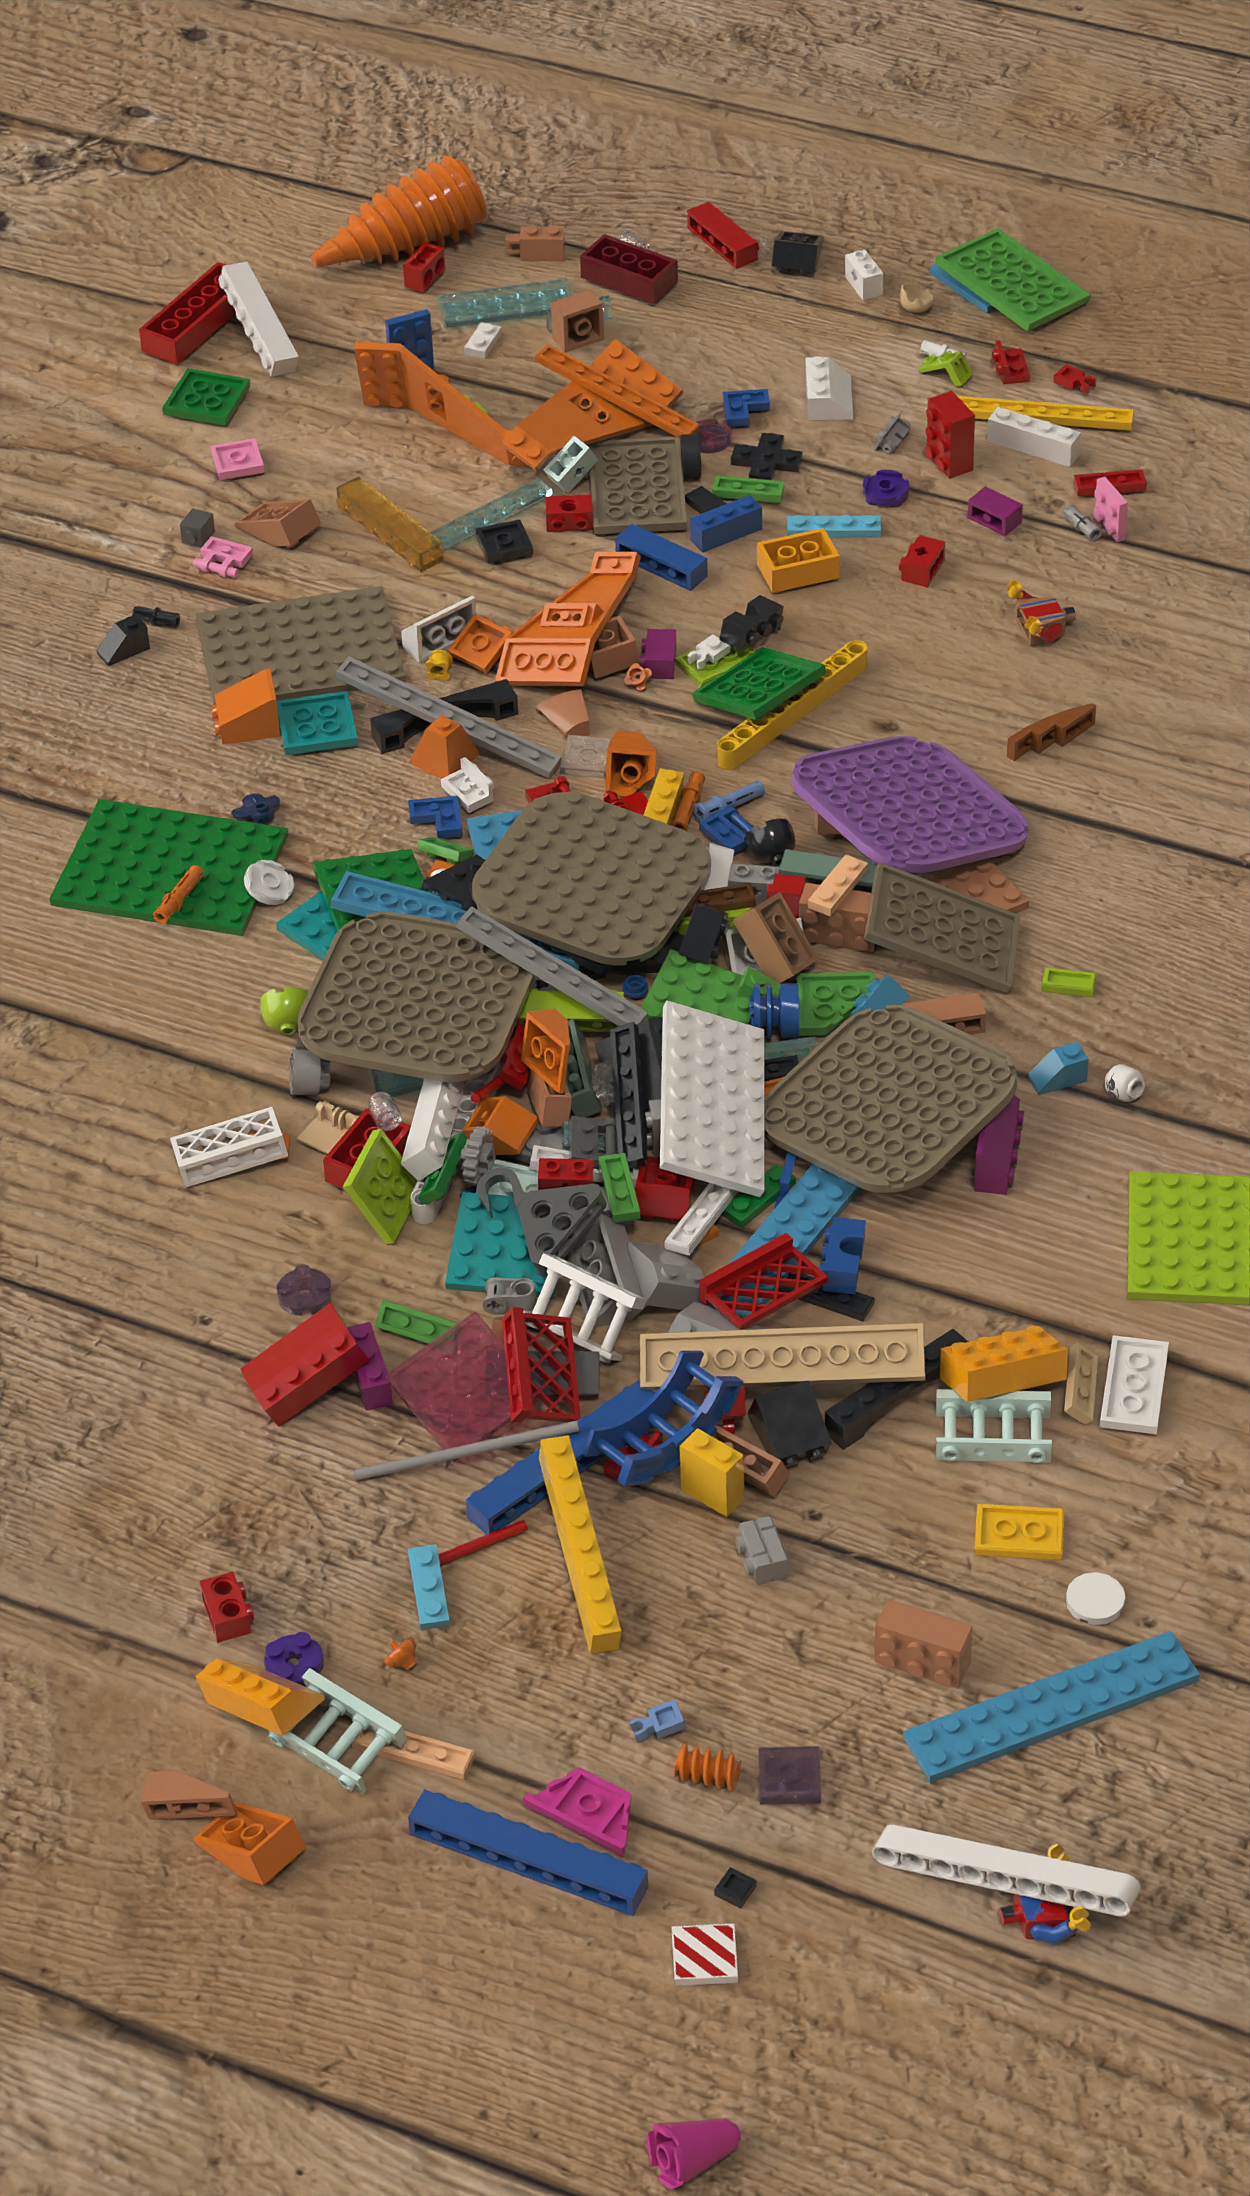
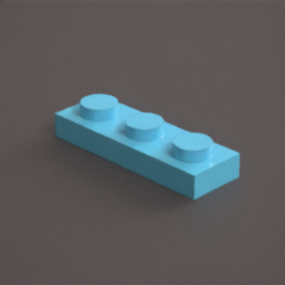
(428, 1587)

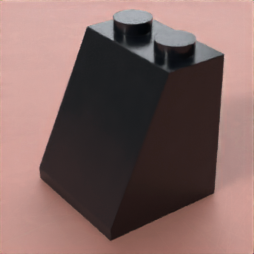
(790, 1424)

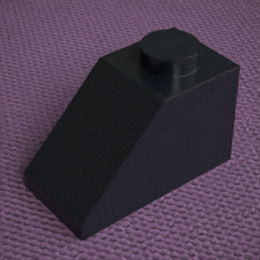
(124, 640)

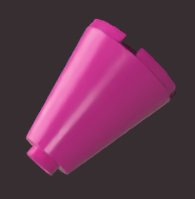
(690, 2147)

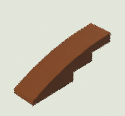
(1057, 729)

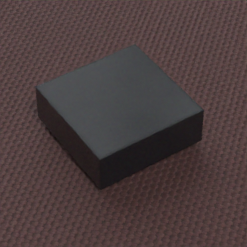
(735, 1887)

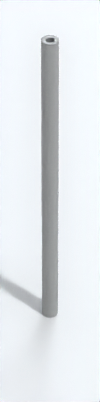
(466, 1450)

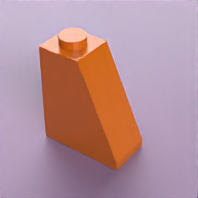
(443, 747)
(629, 762)

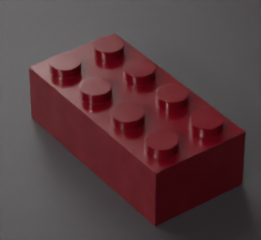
(629, 269)

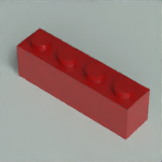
(722, 235)

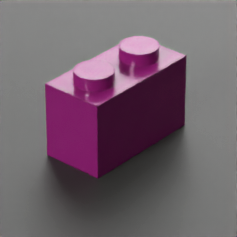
(995, 511)
(659, 653)

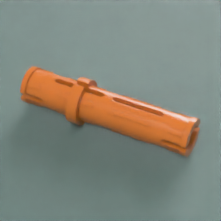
(690, 795)
(174, 900)

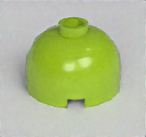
(282, 1009)

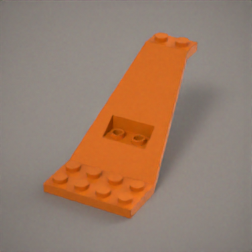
(399, 379)
(563, 415)
(561, 650)

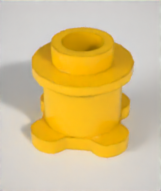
(438, 665)

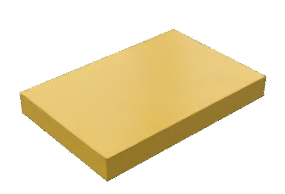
(1019, 1532)

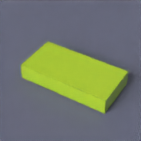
(1068, 982)

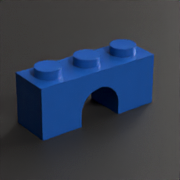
(843, 1254)

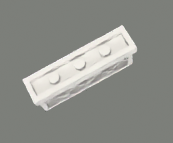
(223, 1158)

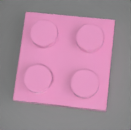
(237, 459)
(1110, 509)

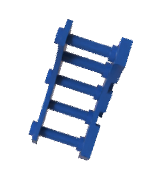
(665, 1457)

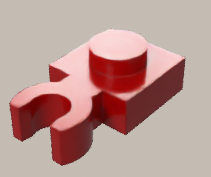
(1073, 377)

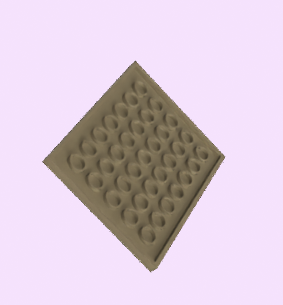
(300, 641)

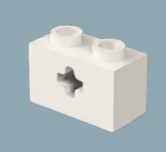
(864, 274)

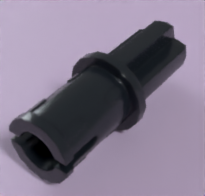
(157, 616)

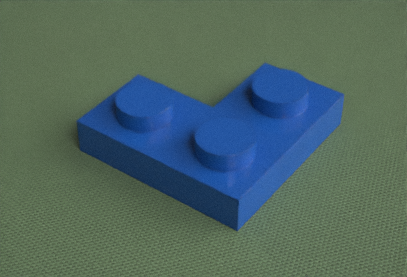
(740, 402)
(440, 810)

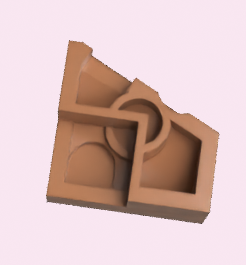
(566, 713)

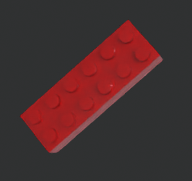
(188, 319)

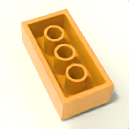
(1003, 1363)

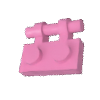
(227, 553)

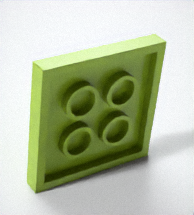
(381, 1186)

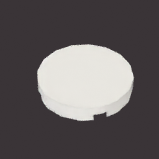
(268, 882)
(1095, 1598)

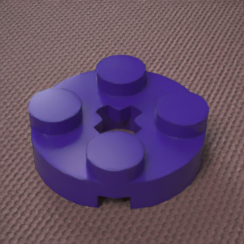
(877, 494)
(289, 1647)

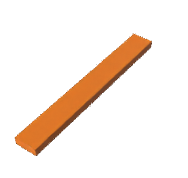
(616, 392)

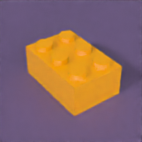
(798, 560)

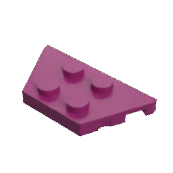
(587, 1807)

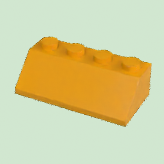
(256, 1694)

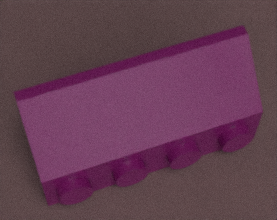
(996, 1150)

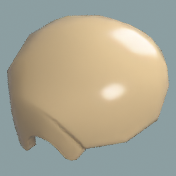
(914, 299)

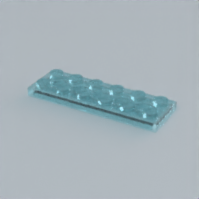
(500, 303)

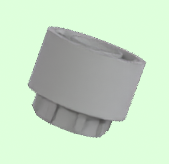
(308, 1073)

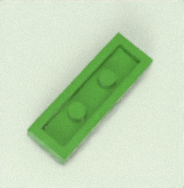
(738, 487)
(619, 1187)
(412, 1322)

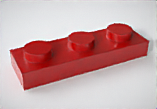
(1123, 481)

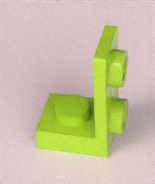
(953, 362)

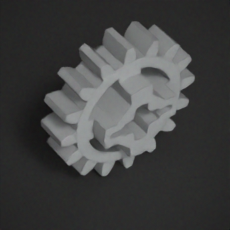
(477, 1155)

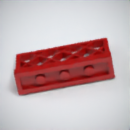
(749, 1270)
(519, 1363)

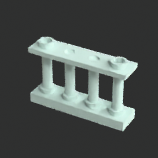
(1005, 1406)
(363, 1717)

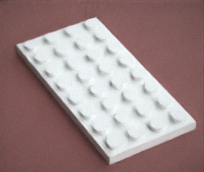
(712, 1099)

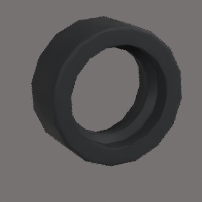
(690, 455)

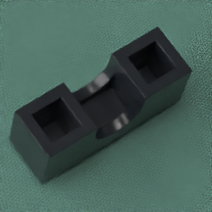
(759, 620)

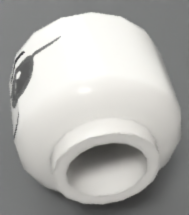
(1124, 1083)

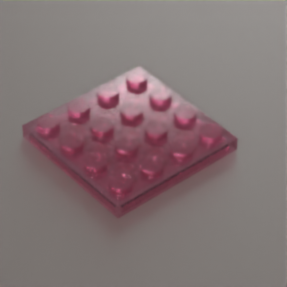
(457, 1384)

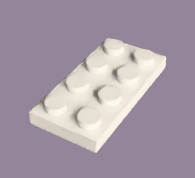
(1134, 1384)

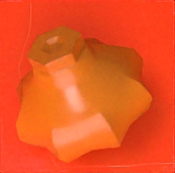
(402, 1655)

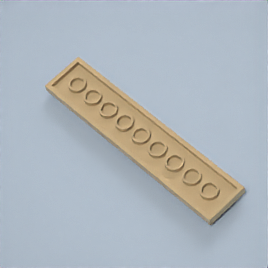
(791, 1355)

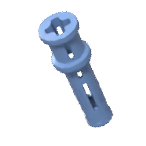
(733, 799)

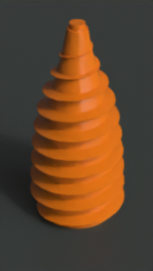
(417, 212)

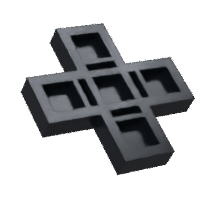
(767, 457)

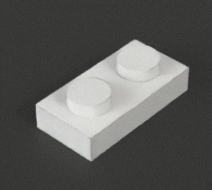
(482, 340)

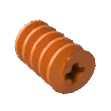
(707, 1767)

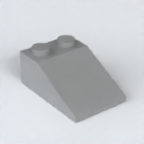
(665, 1276)

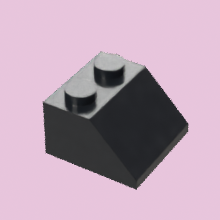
(704, 933)

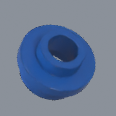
(635, 986)

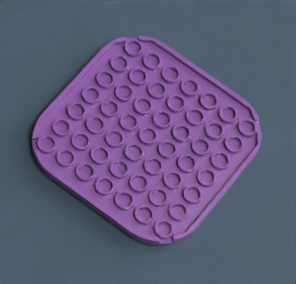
(909, 804)

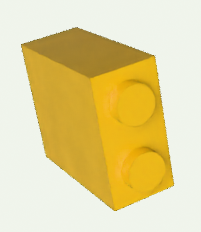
(712, 1472)

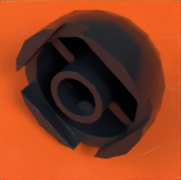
(770, 842)

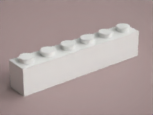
(258, 319)
(431, 1127)

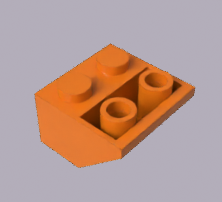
(507, 1120)

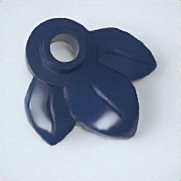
(257, 807)

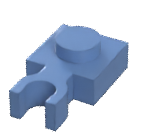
(663, 1721)

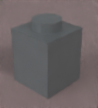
(197, 527)

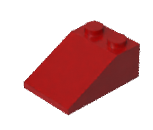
(663, 1192)

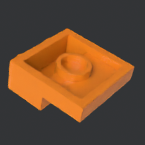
(480, 643)

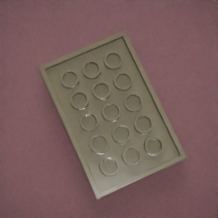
(638, 485)
(942, 927)

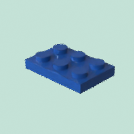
(413, 333)

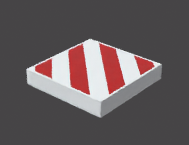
(704, 1954)

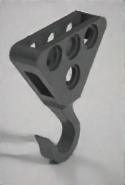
(559, 1204)

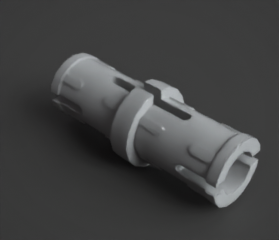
(1082, 523)

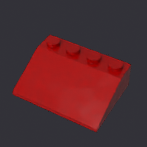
(304, 1365)

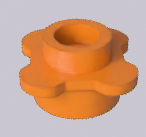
(636, 669)

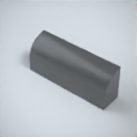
(586, 1369)

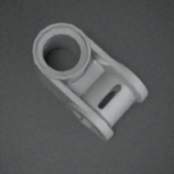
(509, 1294)

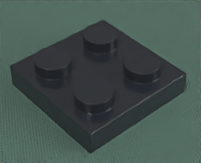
(504, 541)

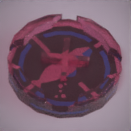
(713, 436)

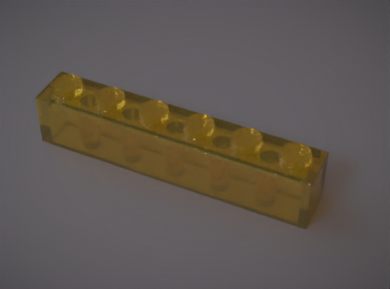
(389, 524)

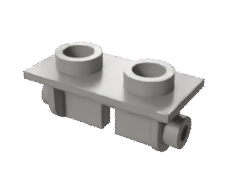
(892, 436)

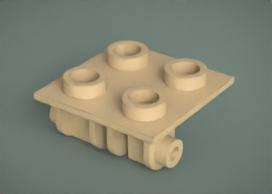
(327, 1127)

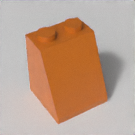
(247, 710)

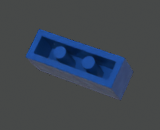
(726, 523)

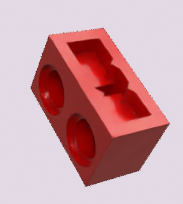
(424, 267)
(226, 1606)

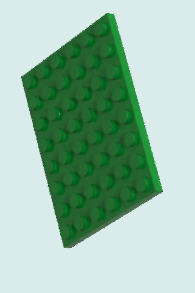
(140, 853)

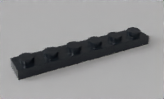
(629, 1093)

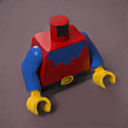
(1045, 1919)

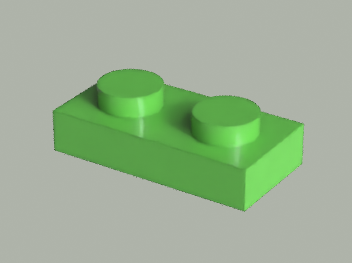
(439, 848)
(753, 976)

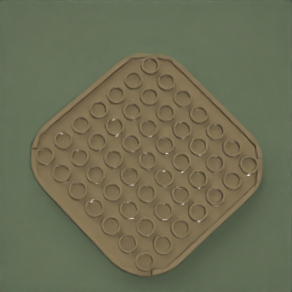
(592, 878)
(413, 999)
(889, 1098)

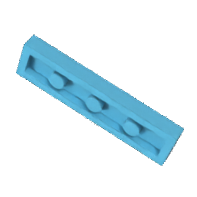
(837, 526)

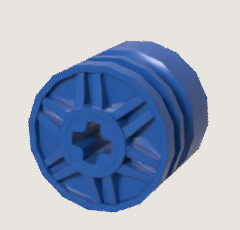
(776, 1011)

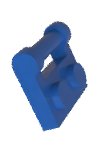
(723, 832)

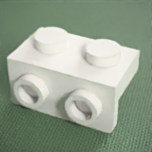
(470, 785)

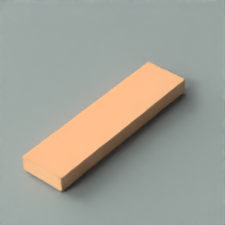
(423, 1753)

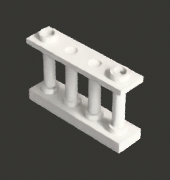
(602, 1291)

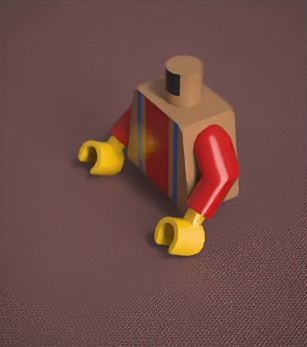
(1039, 618)

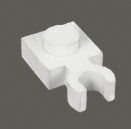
(708, 650)

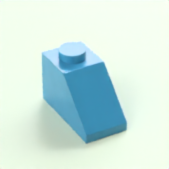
(1060, 1069)

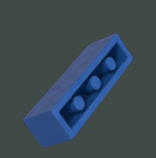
(663, 557)

